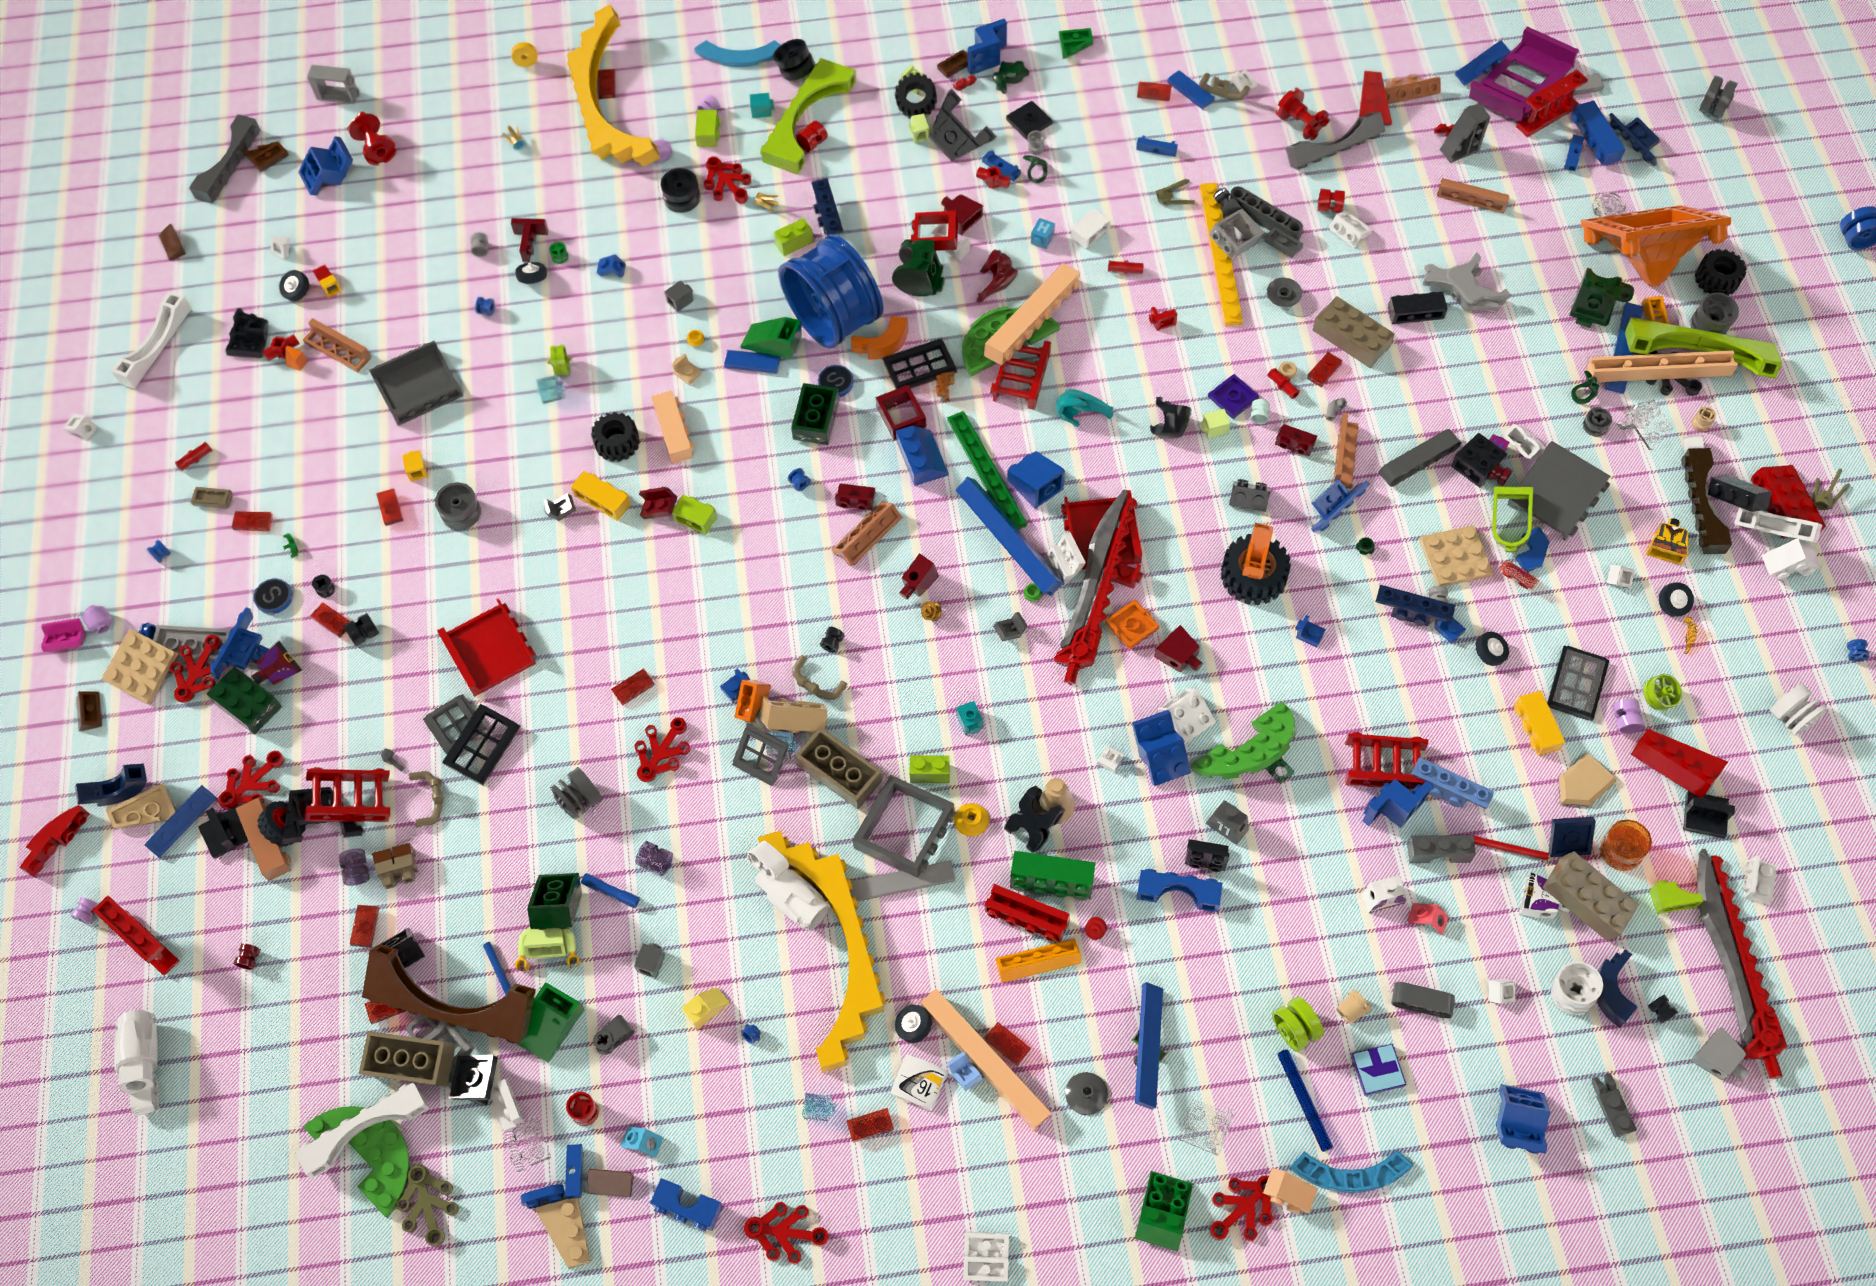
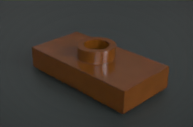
(953, 64)

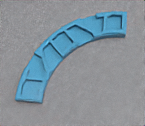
(736, 58)
(1351, 1180)

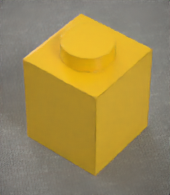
(414, 465)

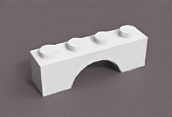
(1779, 525)

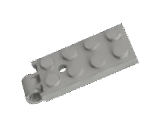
(177, 636)

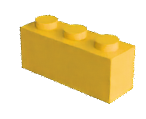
(601, 495)
(1539, 723)

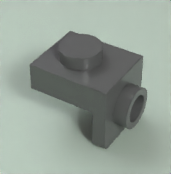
(560, 508)
(1011, 628)

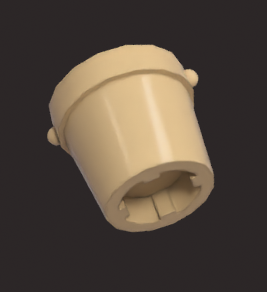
(1353, 1007)

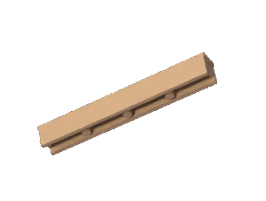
(1662, 366)
(985, 1060)

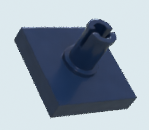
(1571, 835)

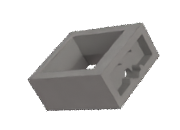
(319, 74)
(1239, 220)

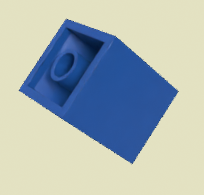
(1036, 478)

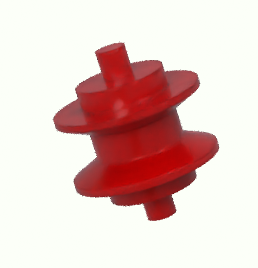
(1095, 928)

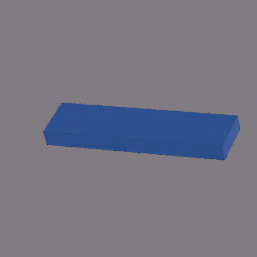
(180, 821)

